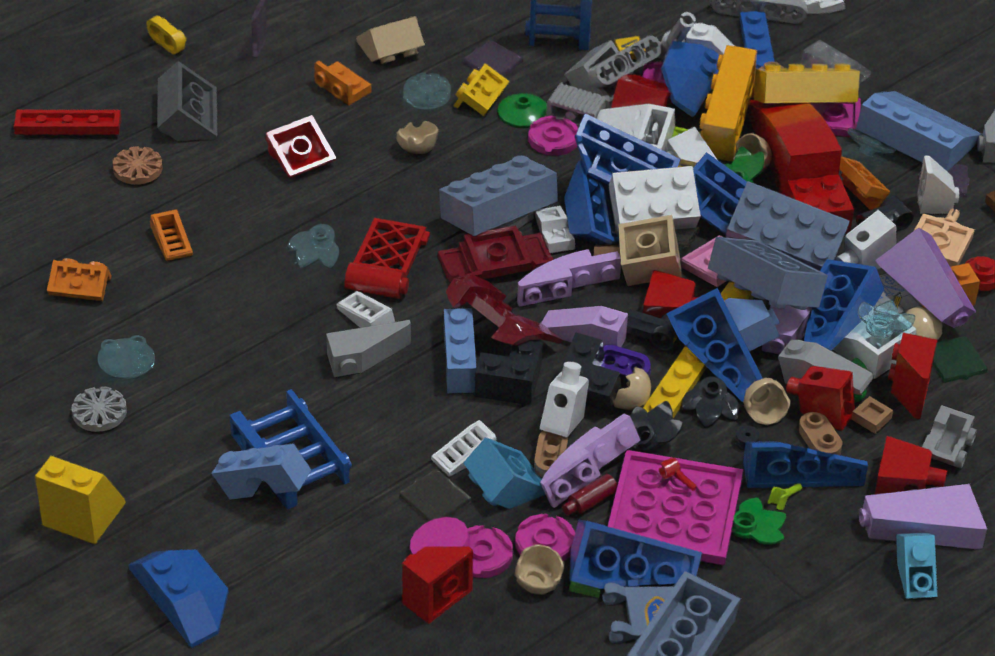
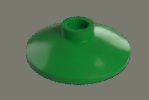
(521, 110)

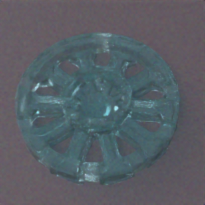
(426, 91)

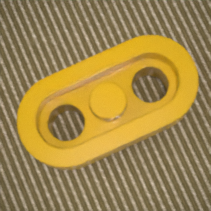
(166, 34)

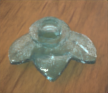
(312, 247)
(884, 319)

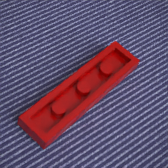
(67, 122)

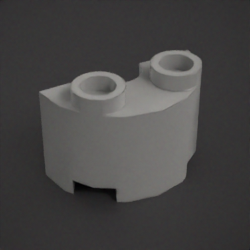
(950, 435)

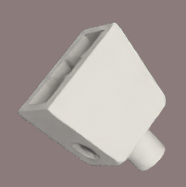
(869, 240)
(565, 401)

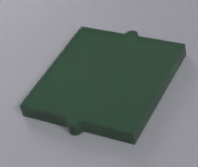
(957, 360)

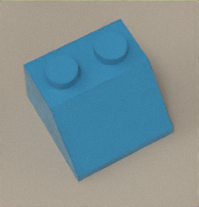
(503, 474)

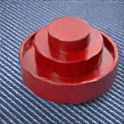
(985, 271)

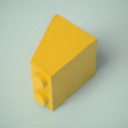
(76, 499)

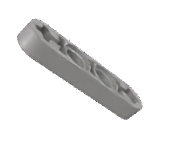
(759, 6)
(625, 61)

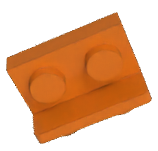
(341, 82)
(862, 183)
(78, 280)

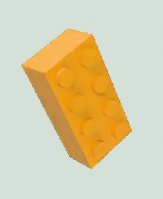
(728, 101)

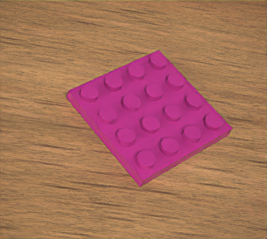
(671, 510)

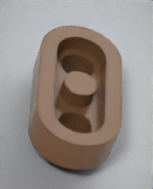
(819, 433)
(548, 449)

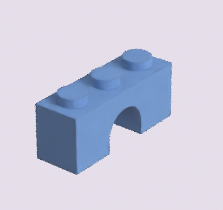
(459, 350)
(243, 471)

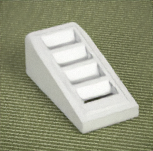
(367, 313)
(472, 436)

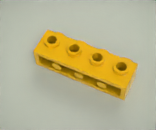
(806, 84)

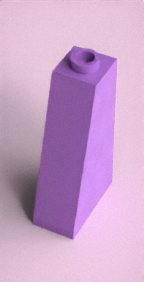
(928, 277)

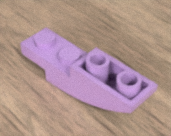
(562, 274)
(581, 460)

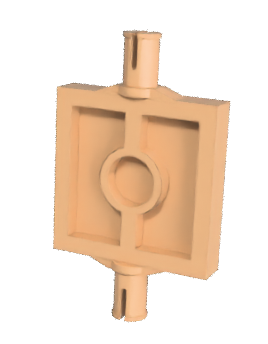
(948, 234)

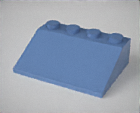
(915, 129)

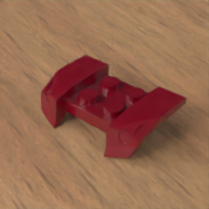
(495, 254)
(489, 302)

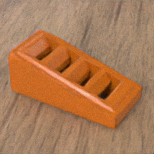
(165, 220)

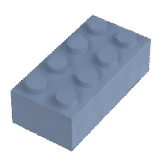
(498, 195)
(787, 226)
(767, 273)
(689, 620)

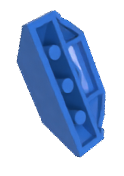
(689, 74)
(613, 151)
(717, 191)
(590, 208)
(184, 591)

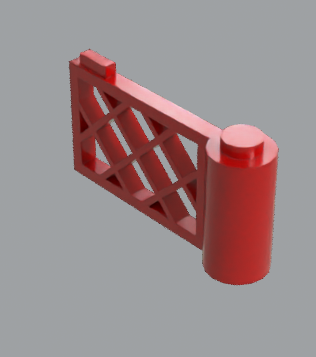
(379, 277)

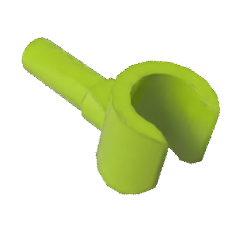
(779, 496)

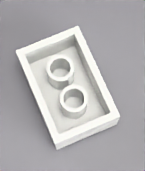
(655, 194)

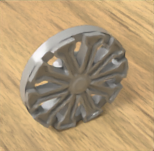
(99, 409)

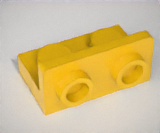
(483, 89)

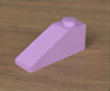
(591, 321)

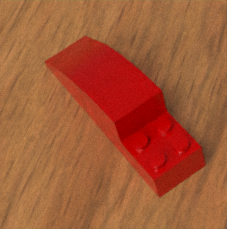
(803, 155)

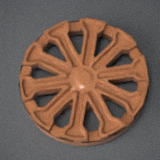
(137, 166)

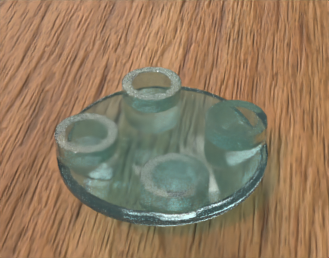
(126, 357)

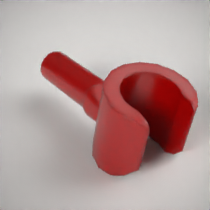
(672, 468)

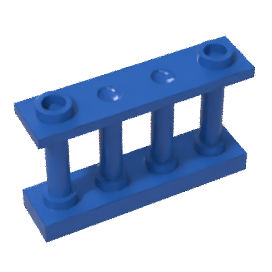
(580, 31)
(246, 436)

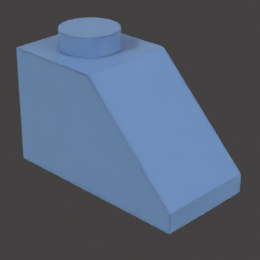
(753, 321)

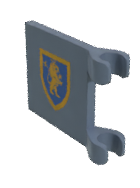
(641, 607)

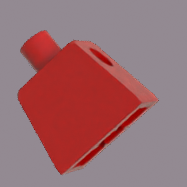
(667, 293)
(825, 392)
(906, 468)

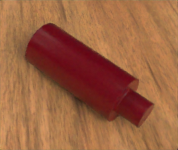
(590, 495)

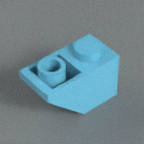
(917, 564)

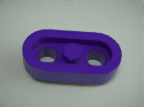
(625, 360)

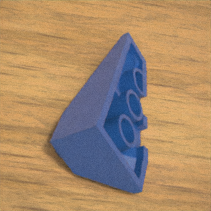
(843, 293)
(715, 340)
(624, 558)

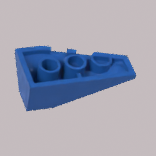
(784, 465)

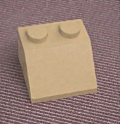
(391, 40)
(648, 247)

